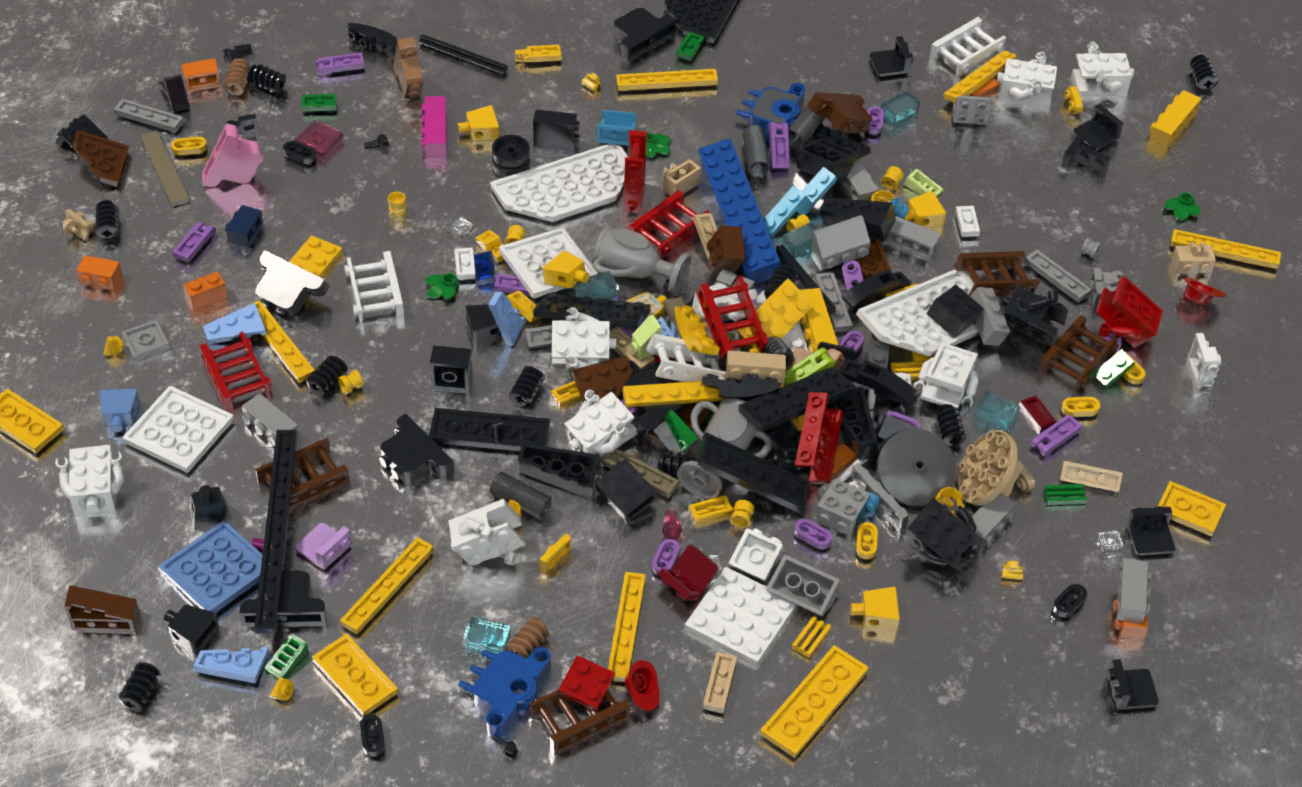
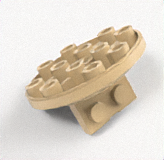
(989, 468)

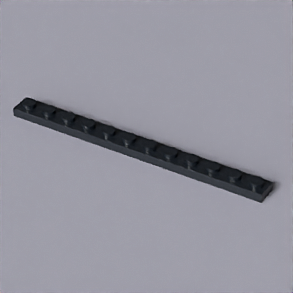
(276, 532)

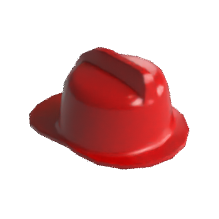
(1199, 293)
(643, 685)

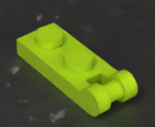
(809, 366)

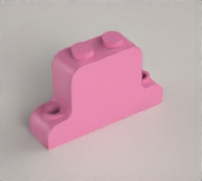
(232, 159)

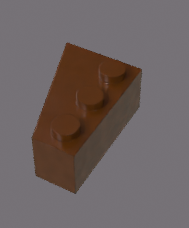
(100, 610)

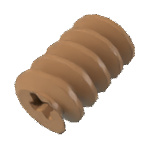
(236, 77)
(528, 638)

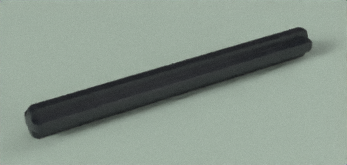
(463, 54)
(802, 275)

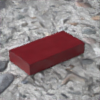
(1037, 413)

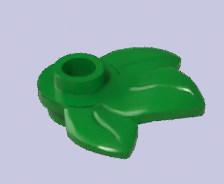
(657, 144)
(1183, 206)
(442, 286)

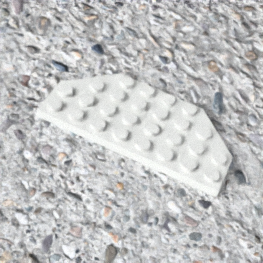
(565, 184)
(903, 316)

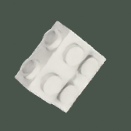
(1203, 361)
(757, 554)

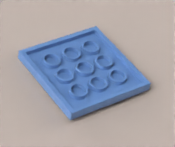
(214, 567)

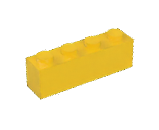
(1174, 118)
(816, 321)

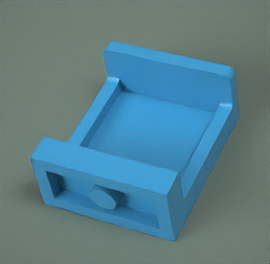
(615, 127)

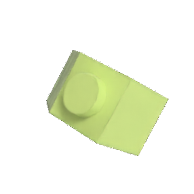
(642, 337)

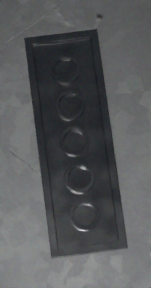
(617, 312)
(792, 399)
(475, 430)
(753, 473)

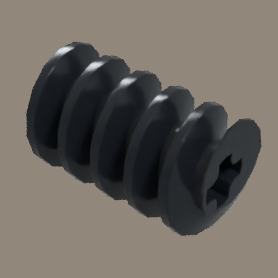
(1203, 72)
(266, 78)
(107, 220)
(779, 276)
(777, 346)
(326, 375)
(526, 386)
(950, 425)
(672, 463)
(138, 686)

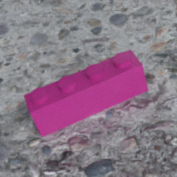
(435, 126)

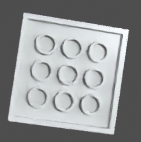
(533, 253)
(178, 429)
(740, 616)

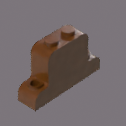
(842, 111)

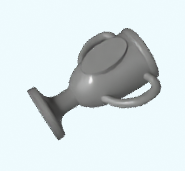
(633, 256)
(729, 426)

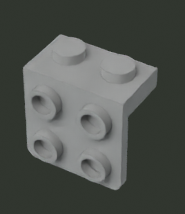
(971, 110)
(841, 506)

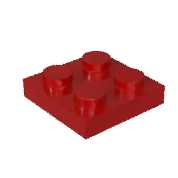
(586, 683)

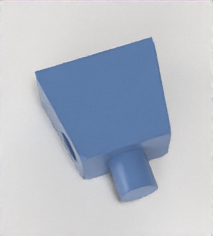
(119, 407)

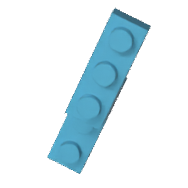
(799, 201)

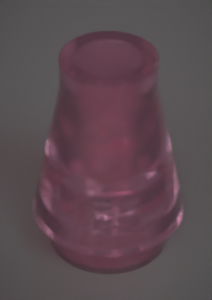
(671, 526)

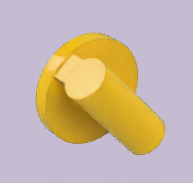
(591, 81)
(113, 345)
(1012, 571)
(283, 690)

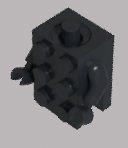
(1028, 314)
(949, 537)

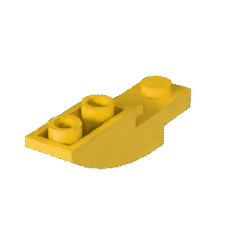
(693, 331)

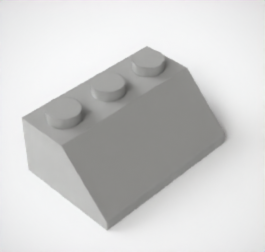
(840, 243)
(804, 585)

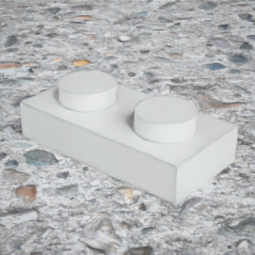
(967, 221)
(464, 263)

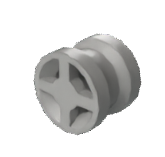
(1090, 248)

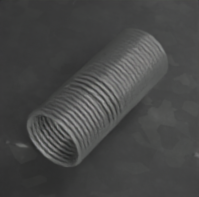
(804, 127)
(756, 151)
(531, 500)

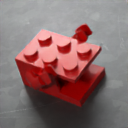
(1128, 313)

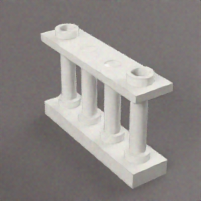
(964, 34)
(388, 277)
(676, 348)

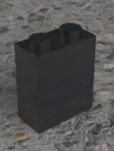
(555, 130)
(625, 490)

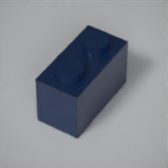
(244, 225)

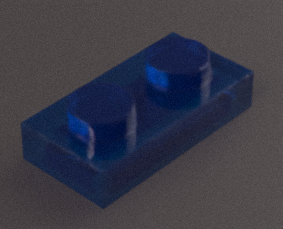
(484, 268)

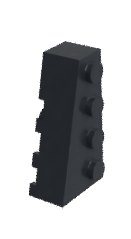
(877, 215)
(857, 424)

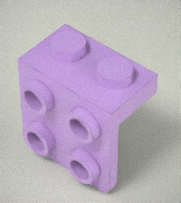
(324, 544)

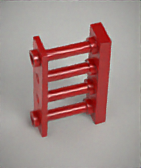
(635, 171)
(665, 211)
(719, 329)
(221, 382)
(819, 438)

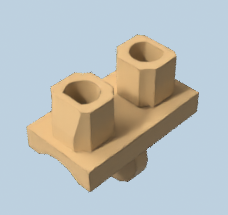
(76, 224)

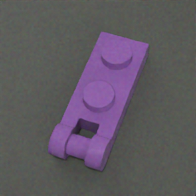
(339, 63)
(779, 146)
(193, 241)
(1056, 435)

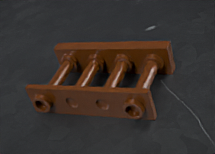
(996, 261)
(1068, 339)
(319, 483)
(579, 729)

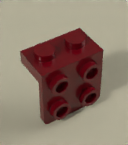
(690, 574)

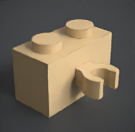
(681, 177)
(1193, 259)

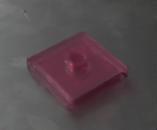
(320, 137)

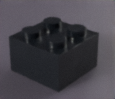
(954, 311)
(451, 368)

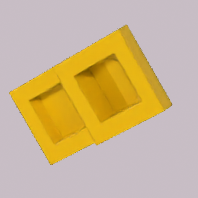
(490, 242)

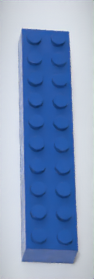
(740, 208)

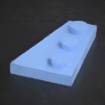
(506, 318)
(229, 326)
(237, 665)

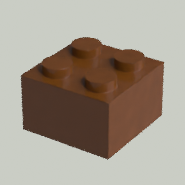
(726, 249)

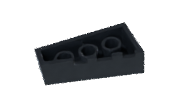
(561, 468)

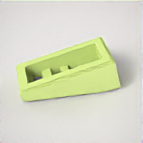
(918, 182)

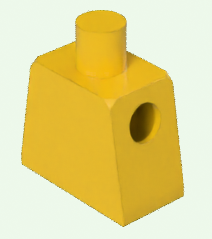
(480, 124)
(926, 211)
(565, 271)
(878, 609)

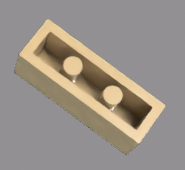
(760, 364)

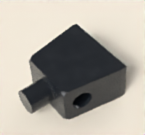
(481, 323)
(208, 507)
(191, 626)

